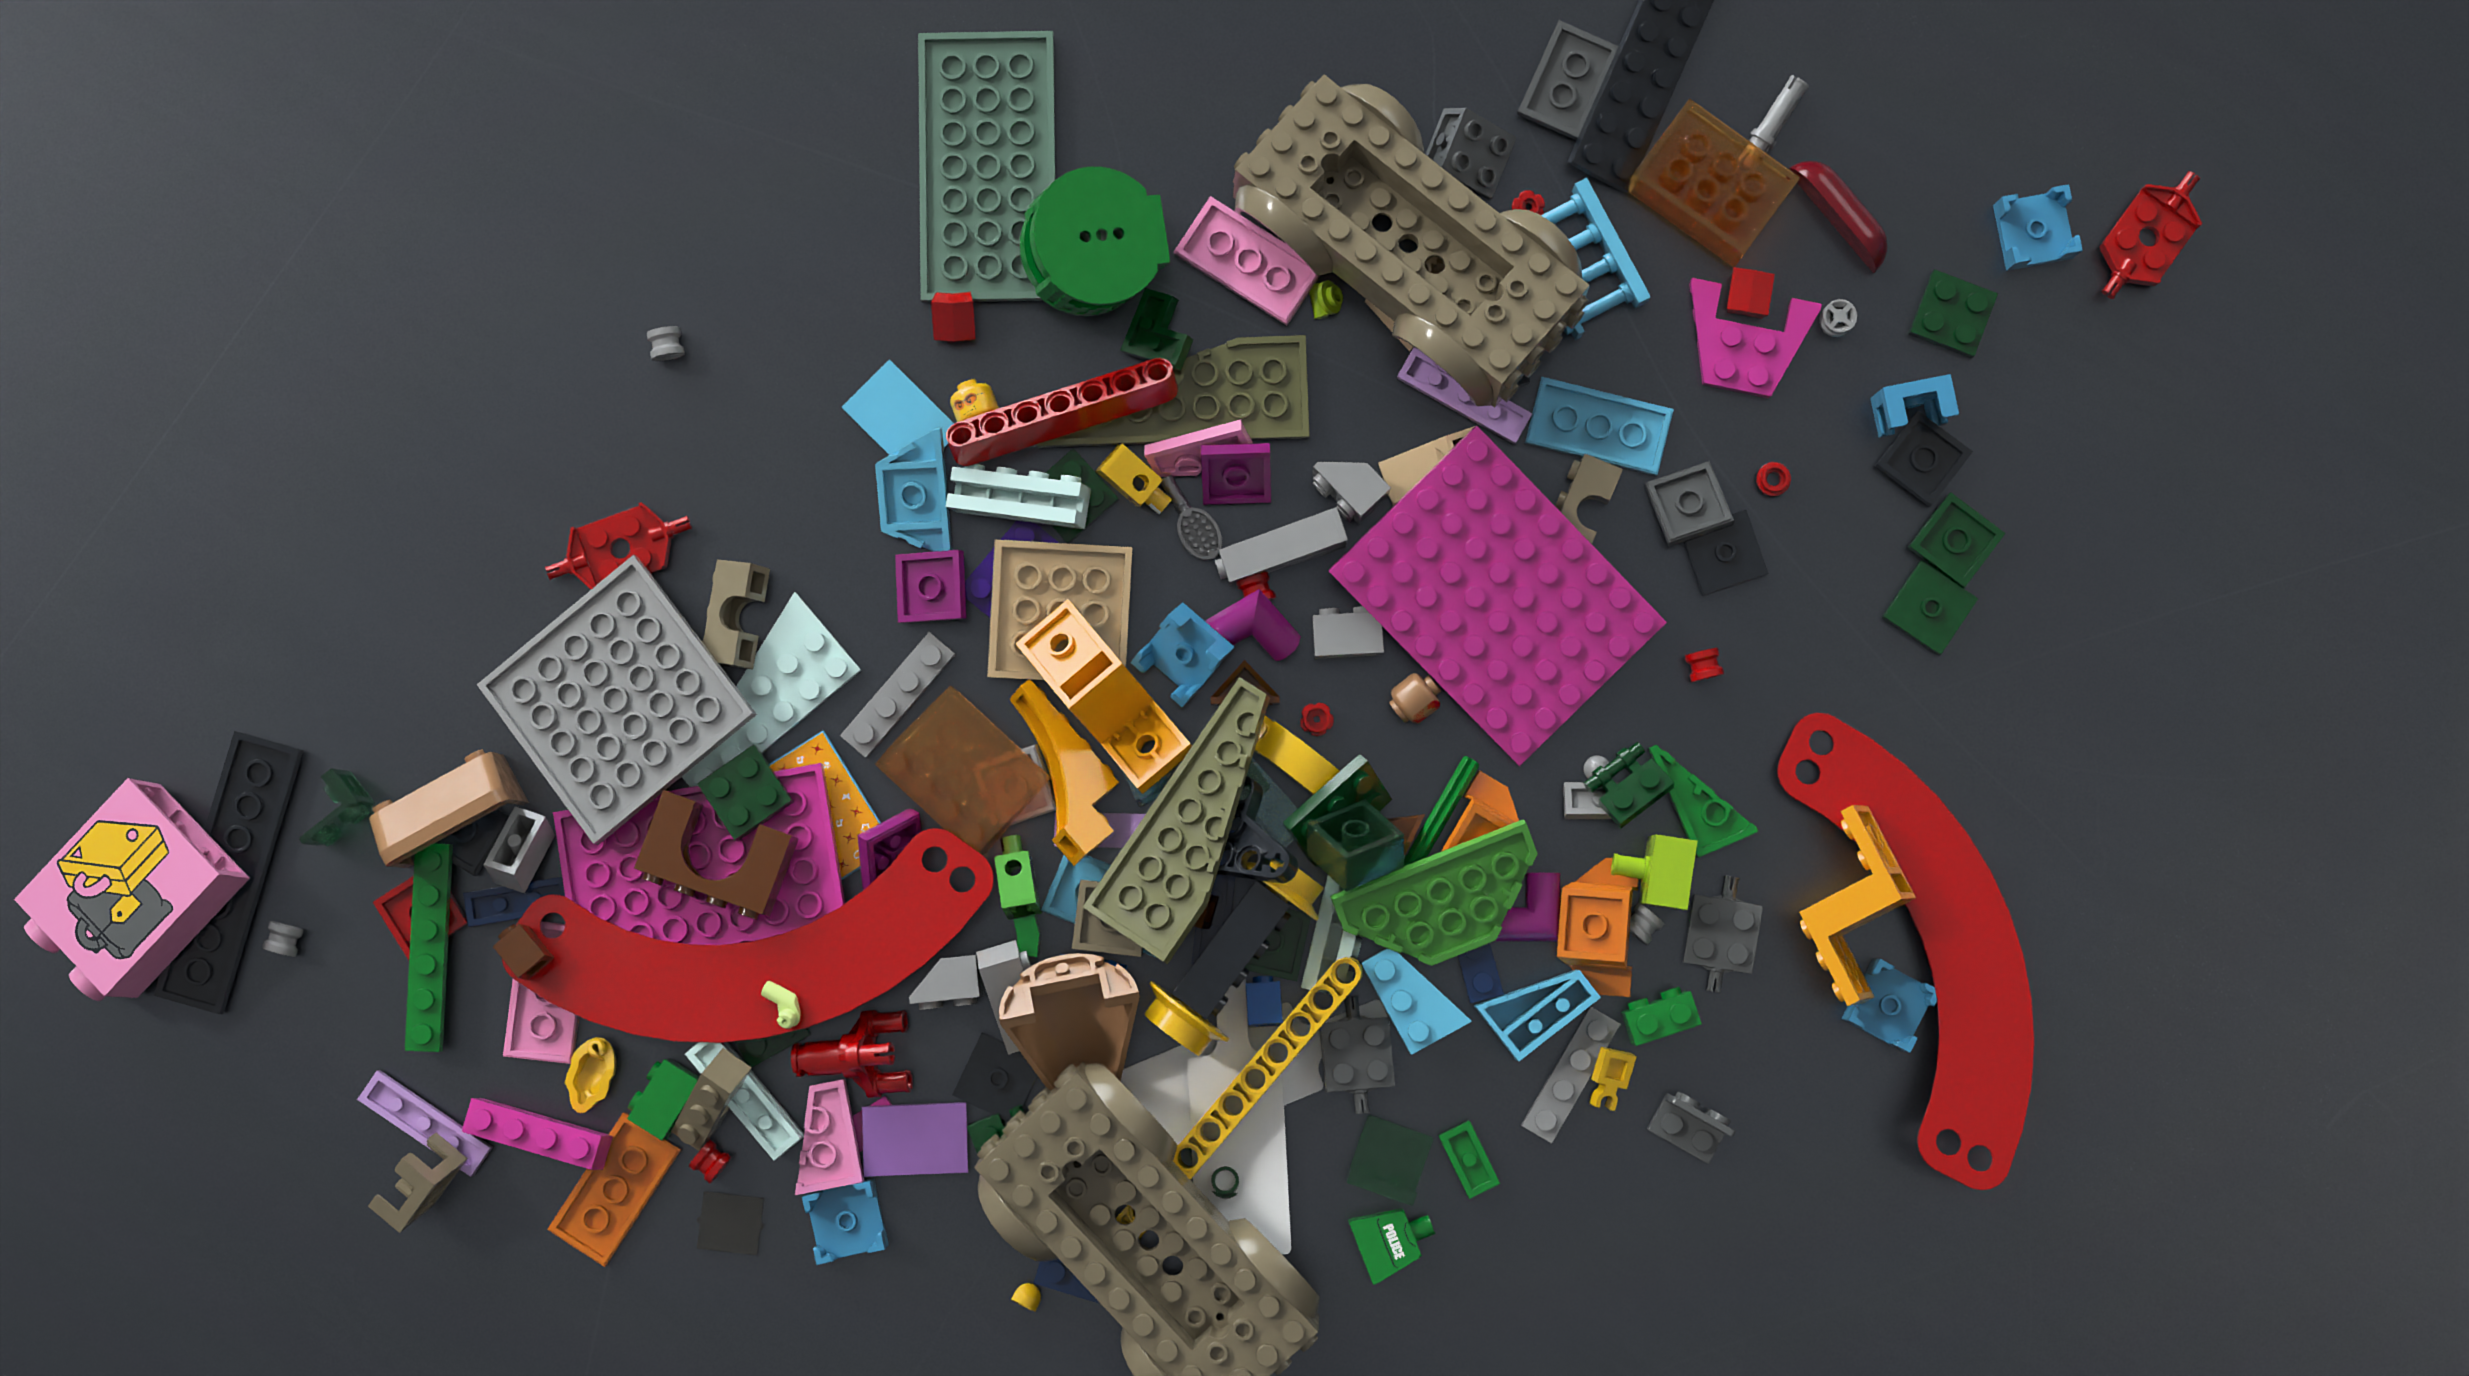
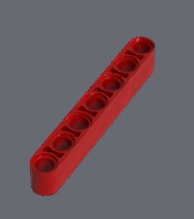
(1062, 412)

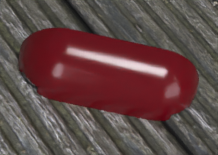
(1843, 211)

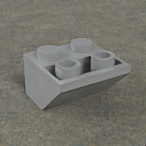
(1352, 485)
(950, 980)

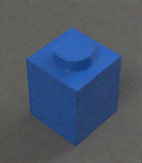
(1264, 1002)

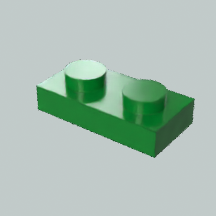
(1469, 1159)

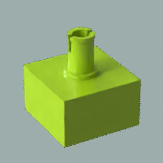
(1663, 871)

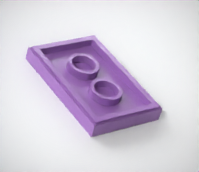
(914, 1139)

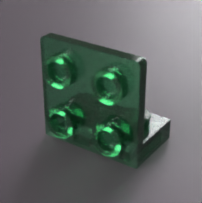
(354, 799)
(1389, 1160)

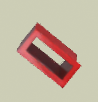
(1750, 292)
(953, 316)

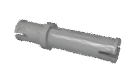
(1778, 114)

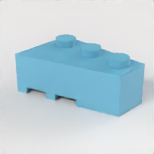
(1411, 1001)
(1537, 1011)

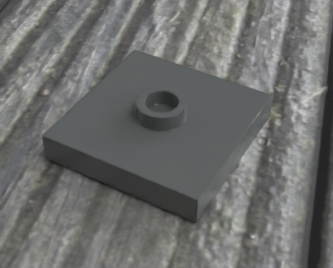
(1689, 503)

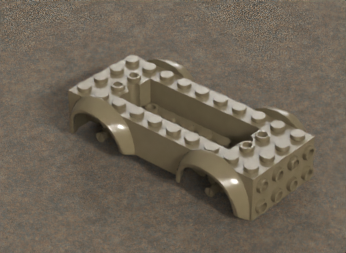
(1359, 155)
(1055, 1197)

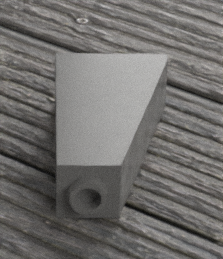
(1283, 547)

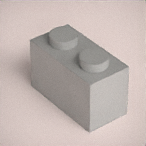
(1346, 634)
(519, 849)

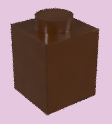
(522, 951)

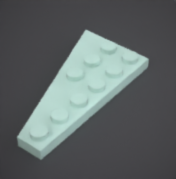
(790, 679)

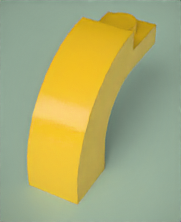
(1294, 756)

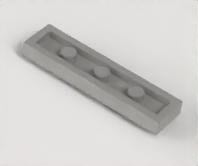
(897, 695)
(1570, 1075)

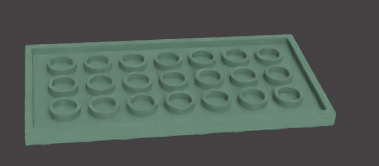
(982, 157)

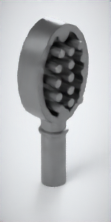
(1195, 526)

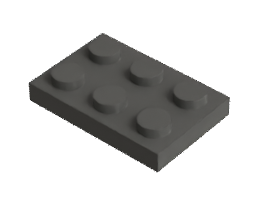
(1567, 80)

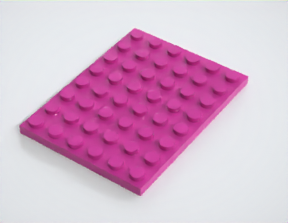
(1497, 595)
(609, 886)

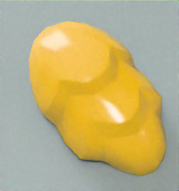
(590, 1074)

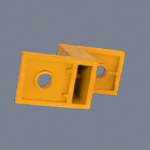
(1104, 696)
(1856, 906)

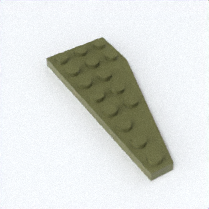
(1240, 380)
(1174, 854)

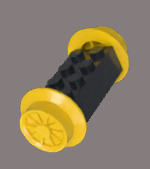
(1225, 960)

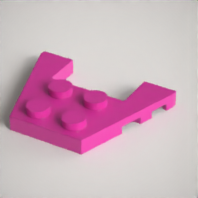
(1744, 355)

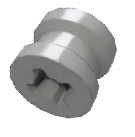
(1842, 312)
(665, 343)
(1644, 923)
(282, 938)

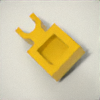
(1611, 1072)

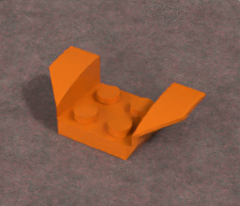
(1487, 811)
(1597, 928)

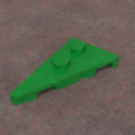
(1700, 810)

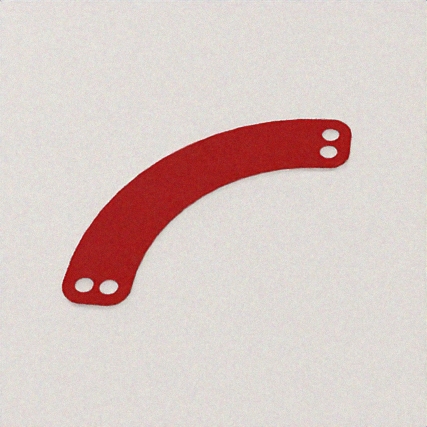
(1967, 937)
(716, 989)

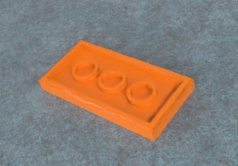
(611, 1199)

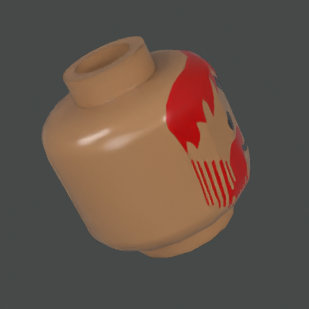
(1415, 698)

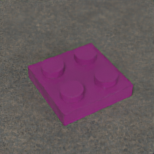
(1236, 473)
(930, 586)

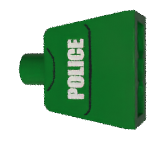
(1389, 1241)

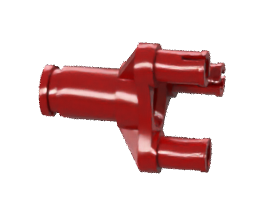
(857, 1055)

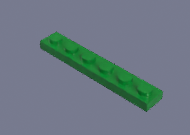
(428, 948)

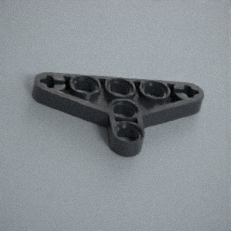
(1253, 839)

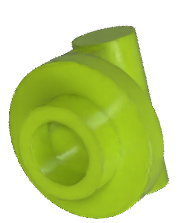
(1325, 299)

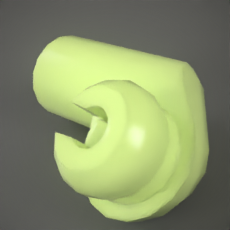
(786, 1002)

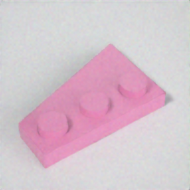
(1183, 453)
(829, 1143)

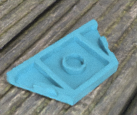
(915, 493)

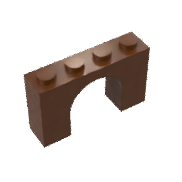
(668, 858)

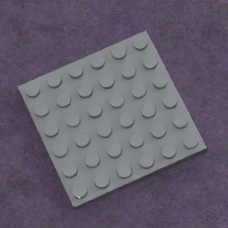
(616, 700)

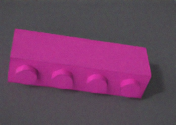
(537, 1133)

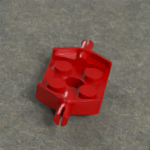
(2172, 220)
(591, 545)

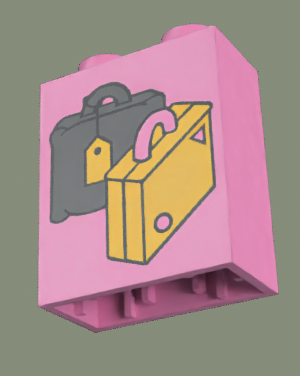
(129, 891)

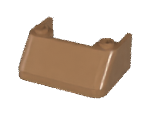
(443, 807)

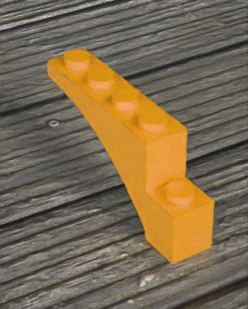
(1075, 773)

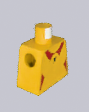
(1120, 470)

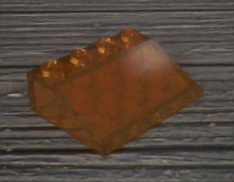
(1711, 182)
(963, 771)

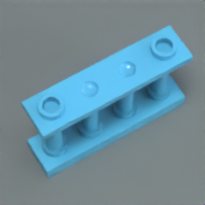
(1615, 259)

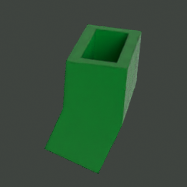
(1028, 935)

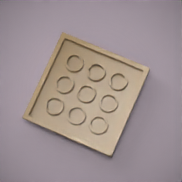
(1037, 579)

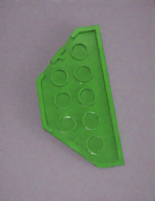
(1444, 900)

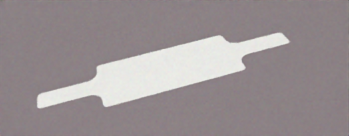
(1163, 1079)
(1258, 1142)

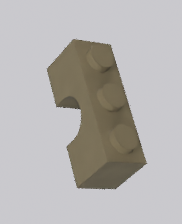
(1590, 480)
(732, 589)
(710, 1099)

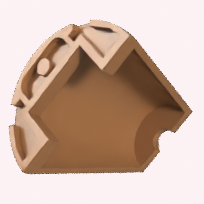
(1070, 1014)

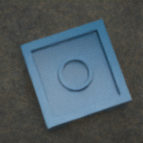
(2036, 229)
(1934, 393)
(1185, 652)
(1896, 1006)
(846, 1221)

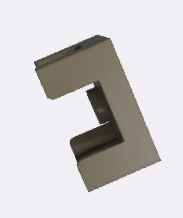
(1095, 934)
(420, 1184)

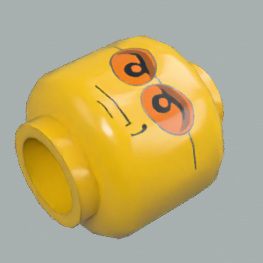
(972, 400)

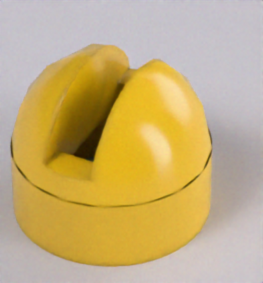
(1028, 1296)

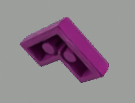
(1262, 620)
(884, 841)
(1541, 913)

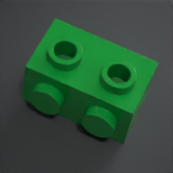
(1660, 1018)
(663, 1098)

